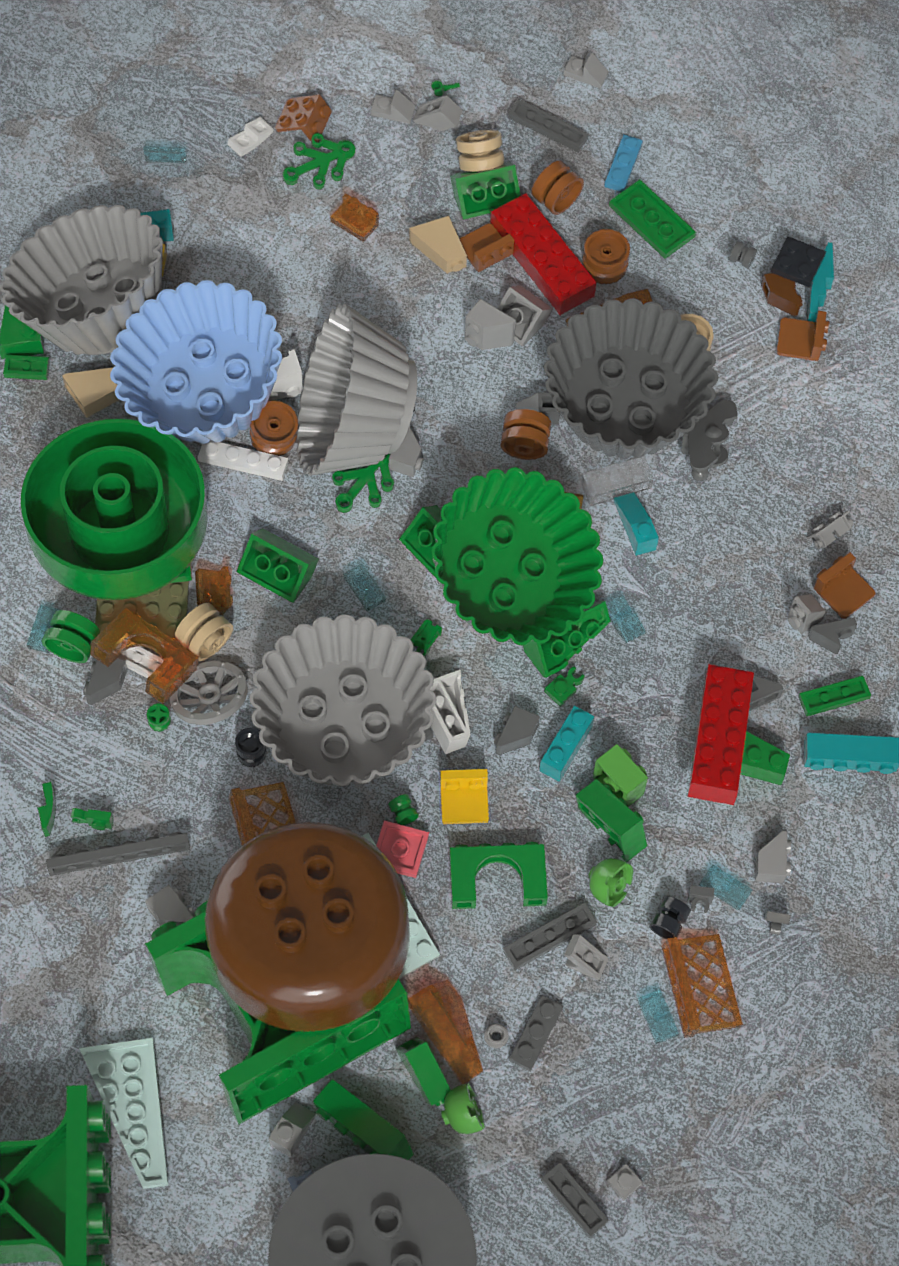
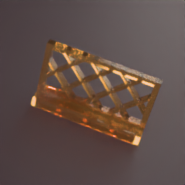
(241, 808)
(682, 989)

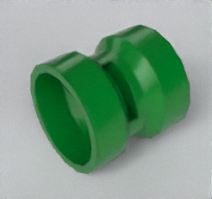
(403, 809)

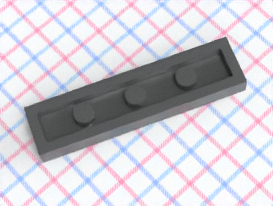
(548, 125)
(549, 936)

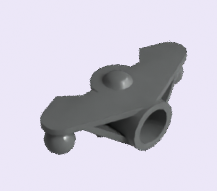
(705, 439)

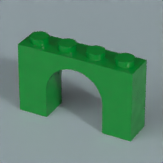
(525, 859)

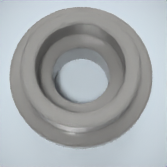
(501, 1030)

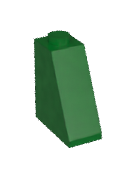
(424, 1070)

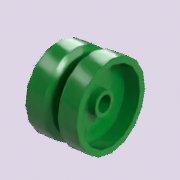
(70, 636)

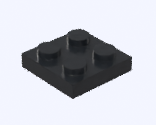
(798, 261)

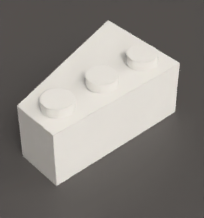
(288, 378)
(449, 713)

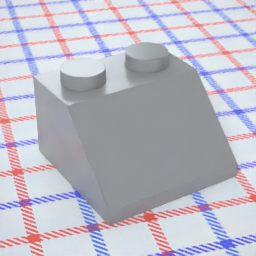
(526, 310)
(489, 327)

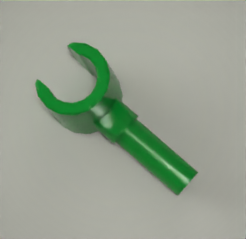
(439, 88)

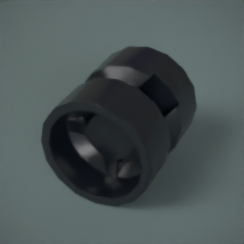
(249, 748)
(670, 917)

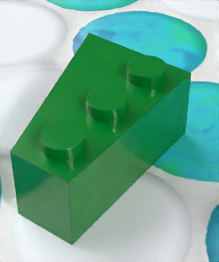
(613, 817)

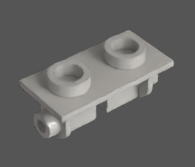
(837, 523)

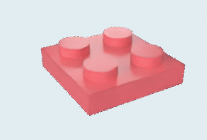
(403, 847)

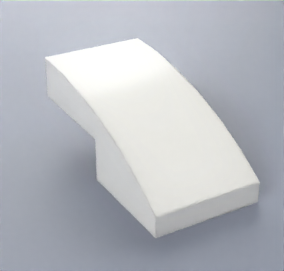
(252, 136)

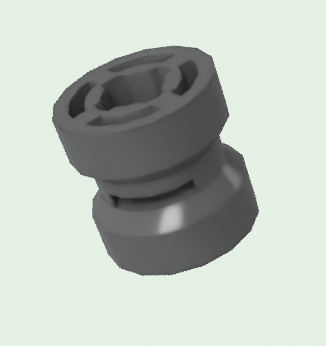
(742, 254)

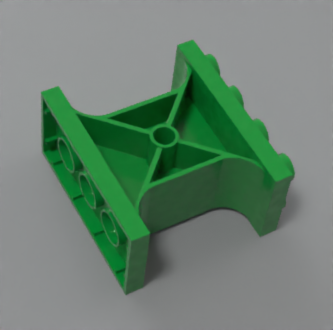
(278, 1058)
(54, 1189)

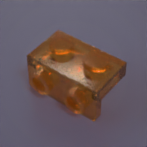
(355, 218)
(214, 588)

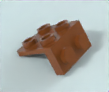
(304, 114)
(486, 247)
(803, 338)
(843, 587)

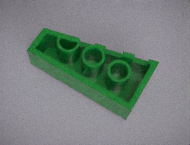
(18, 338)
(763, 760)
(360, 1123)

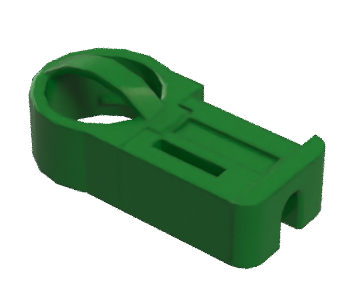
(426, 636)

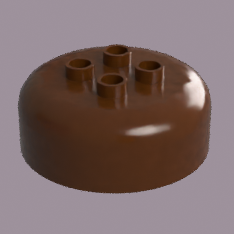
(307, 926)

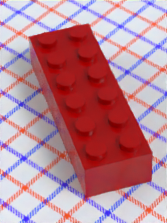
(544, 254)
(721, 735)

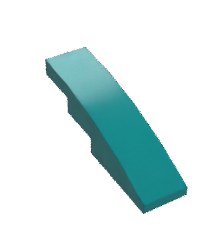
(821, 282)

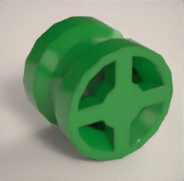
(157, 712)

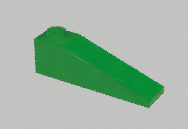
(555, 653)

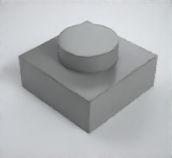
(624, 1182)

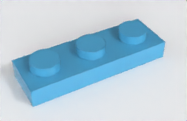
(623, 163)

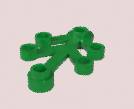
(320, 160)
(364, 477)

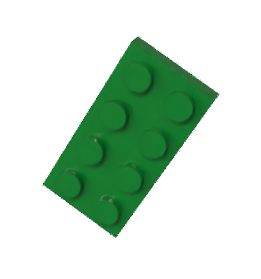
(652, 219)

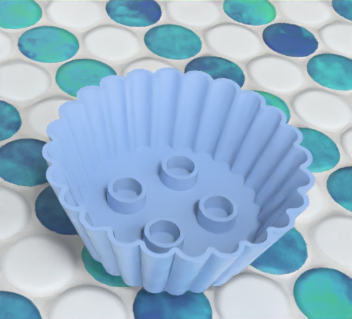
(197, 361)

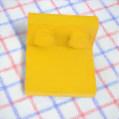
(464, 796)

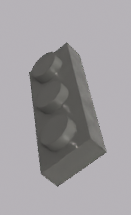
(536, 1033)
(574, 1200)

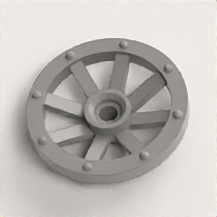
(210, 695)

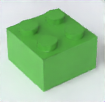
(621, 774)

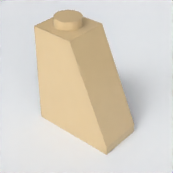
(440, 244)
(91, 389)

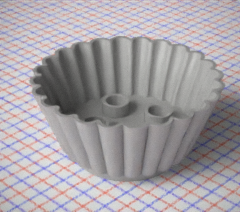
(85, 277)
(354, 395)
(343, 700)

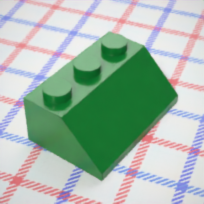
(485, 190)
(420, 535)
(277, 564)

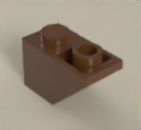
(781, 293)

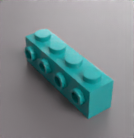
(851, 752)

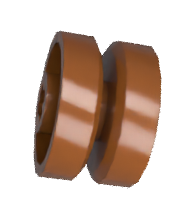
(557, 187)
(606, 256)
(274, 429)
(525, 434)

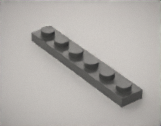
(111, 855)

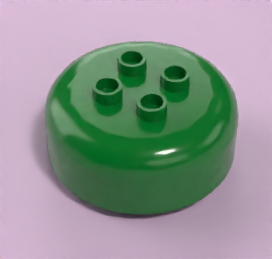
(114, 509)

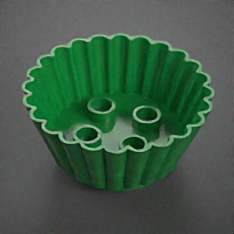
(517, 556)

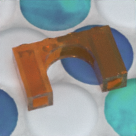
(131, 631)

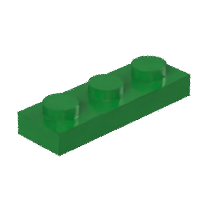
(834, 696)

